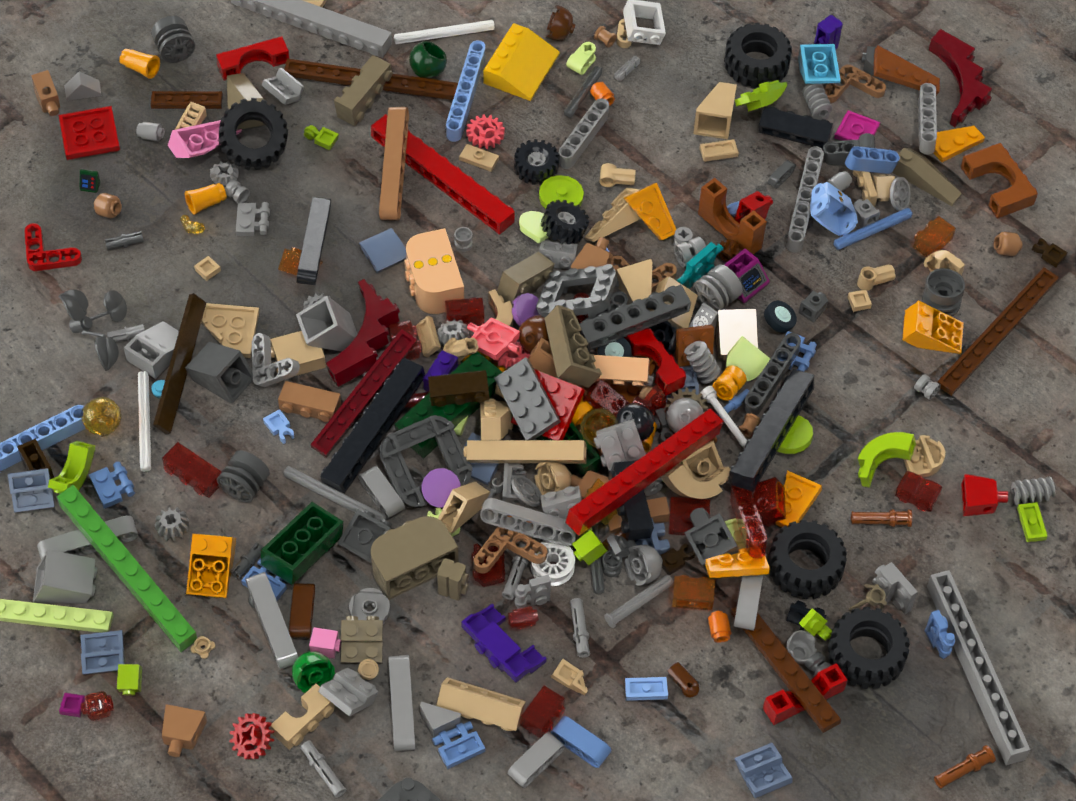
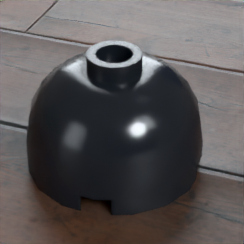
(666, 333)
(642, 416)

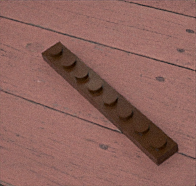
(792, 675)

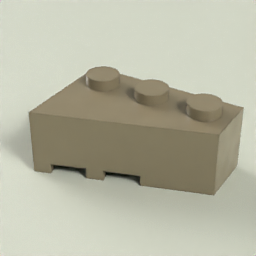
(525, 277)

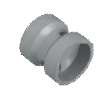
(238, 192)
(463, 239)
(927, 386)

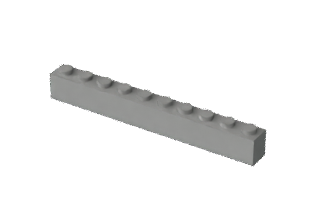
(324, 23)
(979, 669)

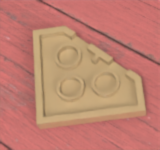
(232, 325)

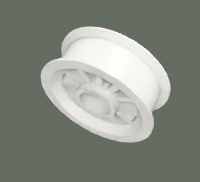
(564, 563)

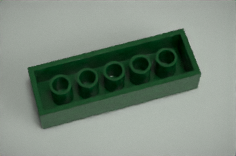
(452, 412)

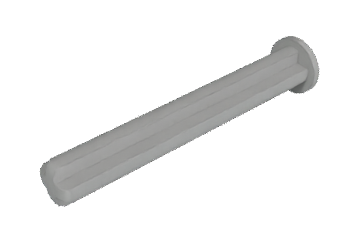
(638, 601)

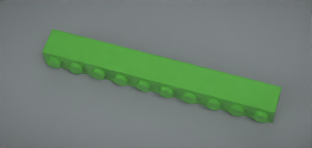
(127, 568)

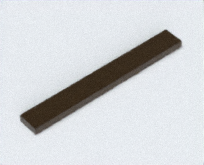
(180, 359)

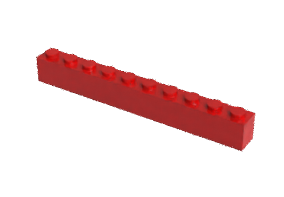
(451, 180)
(643, 472)

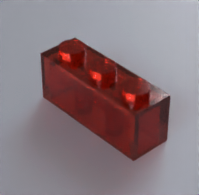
(191, 469)

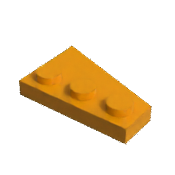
(955, 141)
(653, 210)
(799, 497)
(736, 565)

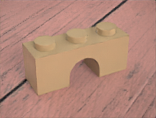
(291, 730)

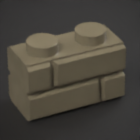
(452, 579)

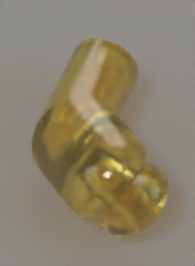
(191, 226)

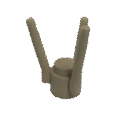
(874, 597)

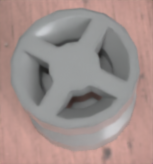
(680, 233)

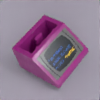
(749, 273)

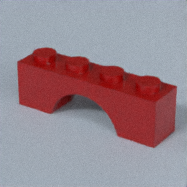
(270, 51)
(669, 375)
(785, 705)

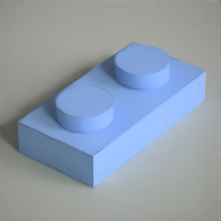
(646, 688)

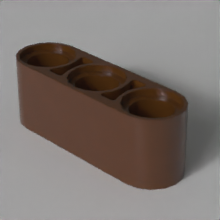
(302, 610)

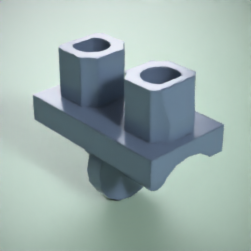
(661, 546)

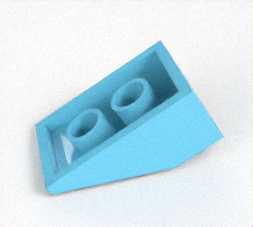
(818, 64)

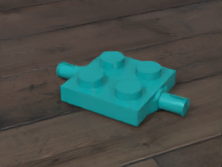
(700, 265)

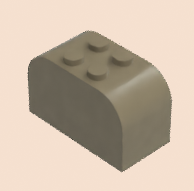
(411, 555)

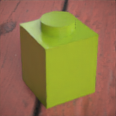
(588, 548)
(129, 679)

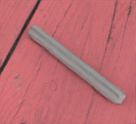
(329, 492)

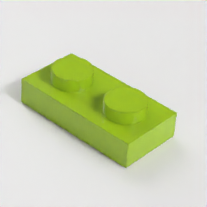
(1032, 522)

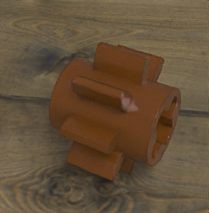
(730, 250)

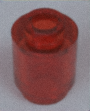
(523, 618)

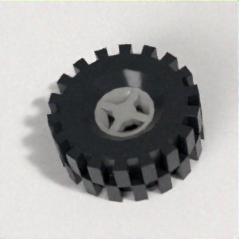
(536, 153)
(565, 222)

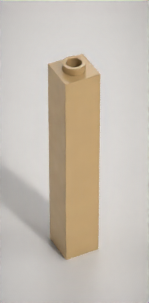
(525, 451)

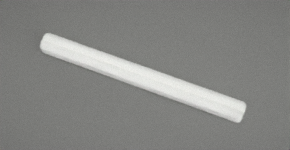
(444, 32)
(144, 421)

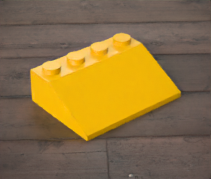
(520, 63)

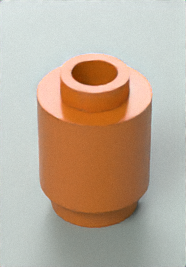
(601, 91)
(719, 626)

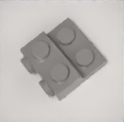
(619, 443)
(895, 587)
(349, 691)

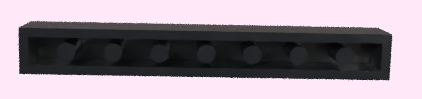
(373, 425)
(772, 430)

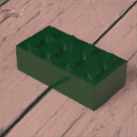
(301, 543)

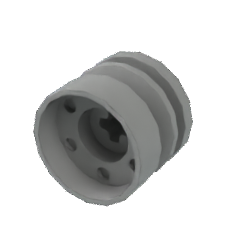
(718, 287)

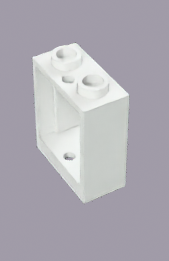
(646, 10)

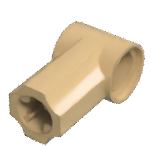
(611, 175)
(874, 276)
(461, 348)

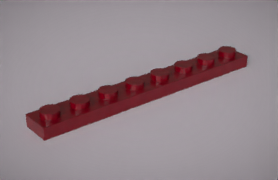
(363, 393)

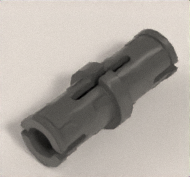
(124, 240)
(247, 561)

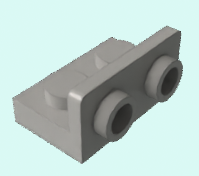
(560, 254)

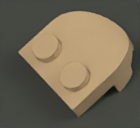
(944, 259)
(927, 457)

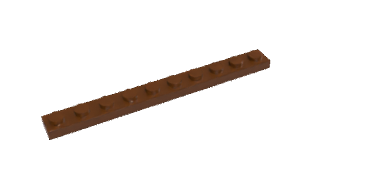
(397, 83)
(997, 331)

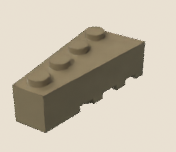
(363, 90)
(570, 348)

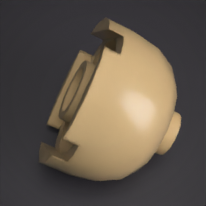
(552, 477)

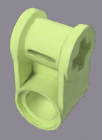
(582, 58)

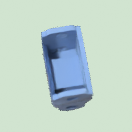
(828, 207)

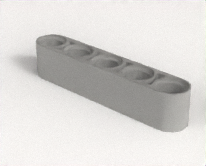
(927, 118)
(583, 133)
(518, 523)
(77, 543)
(748, 601)
(272, 620)
(401, 703)

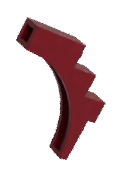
(960, 59)
(372, 335)

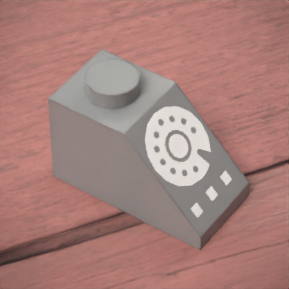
(705, 316)

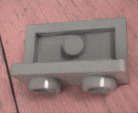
(284, 87)
(561, 501)

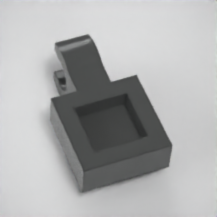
(662, 425)
(620, 545)

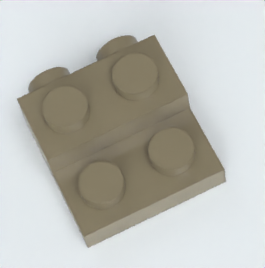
(361, 640)

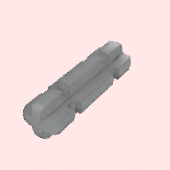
(628, 67)

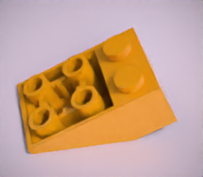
(932, 329)
(210, 565)

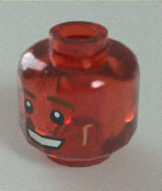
(97, 705)

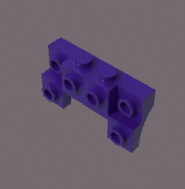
(498, 646)

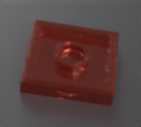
(680, 513)

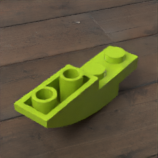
(763, 96)

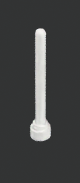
(710, 395)

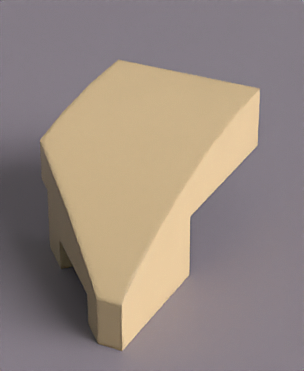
(570, 677)

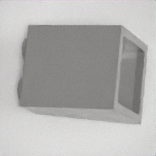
(327, 325)
(64, 578)

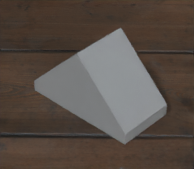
(82, 87)
(438, 718)

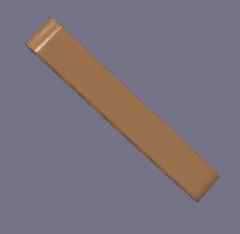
(394, 163)

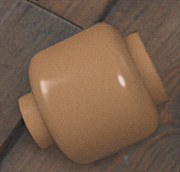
(107, 205)
(1007, 243)

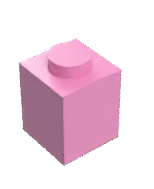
(325, 642)

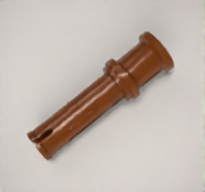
(892, 518)
(972, 763)

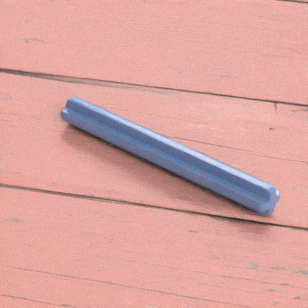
(872, 228)

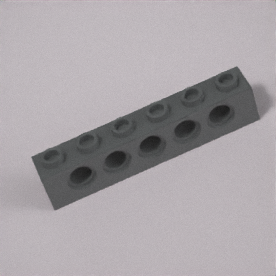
(662, 312)

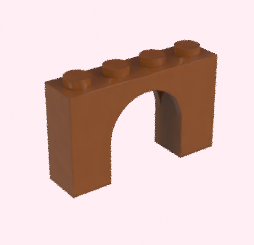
(997, 160)
(713, 209)

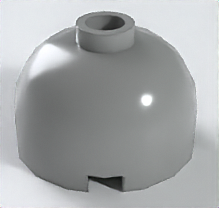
(682, 413)
(643, 564)

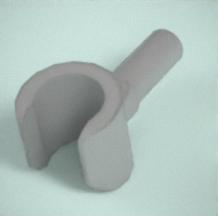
(495, 488)

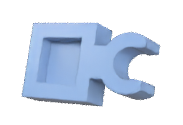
(279, 424)

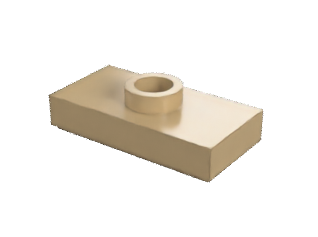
(719, 150)
(479, 157)
(428, 336)

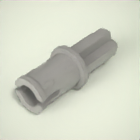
(126, 333)

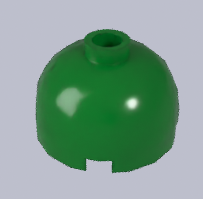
(312, 669)

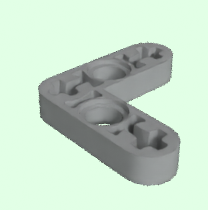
(262, 347)

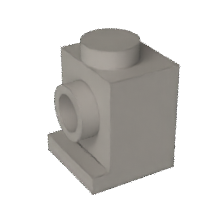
(865, 212)

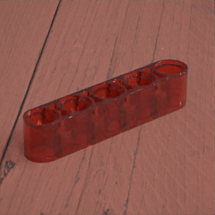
(749, 521)

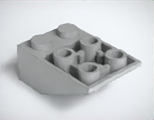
(152, 349)

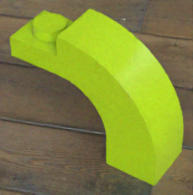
(881, 448)
(75, 469)

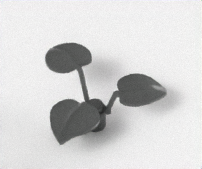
(76, 306)

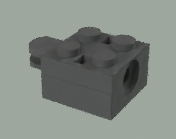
(710, 536)

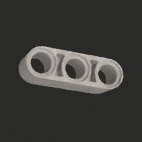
(381, 492)
(536, 759)

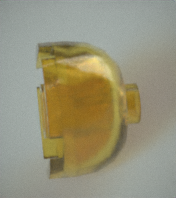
(101, 416)
(594, 421)

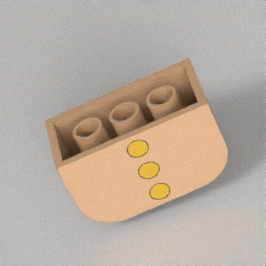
(432, 271)

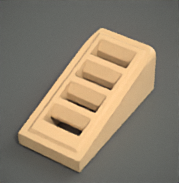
(193, 110)

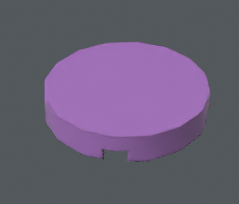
(524, 307)
(438, 486)

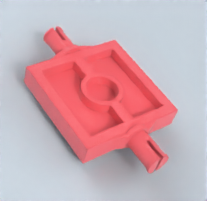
(495, 338)

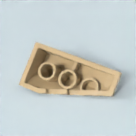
(616, 218)

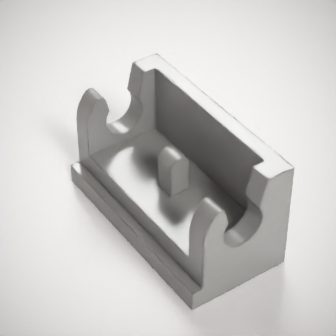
(510, 472)

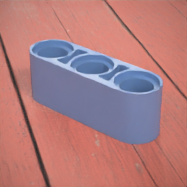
(872, 160)
(581, 741)

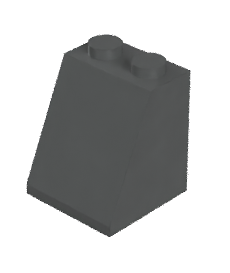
(221, 371)

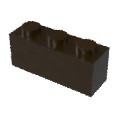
(458, 388)

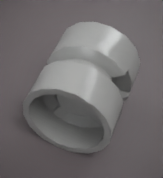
(686, 251)

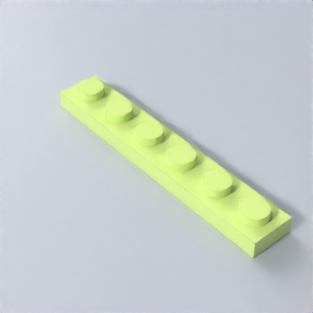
(55, 616)

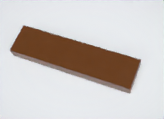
(181, 99)

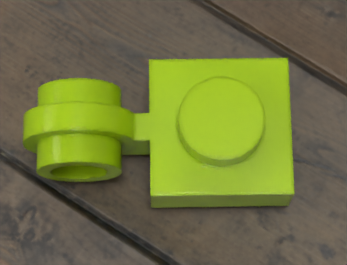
(324, 138)
(815, 624)

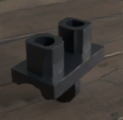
(798, 612)

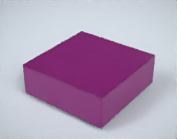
(71, 705)

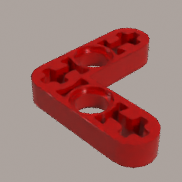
(39, 254)

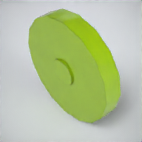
(561, 189)
(798, 437)

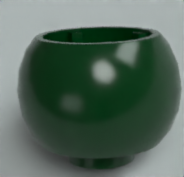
(427, 60)

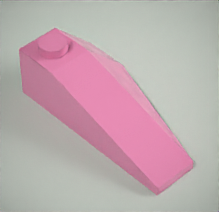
(195, 139)

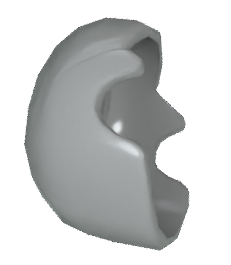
(801, 646)

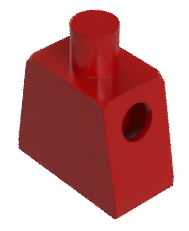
(755, 202)
(980, 495)

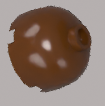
(560, 24)
(532, 331)

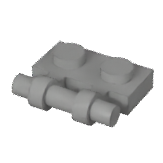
(246, 219)
(535, 592)

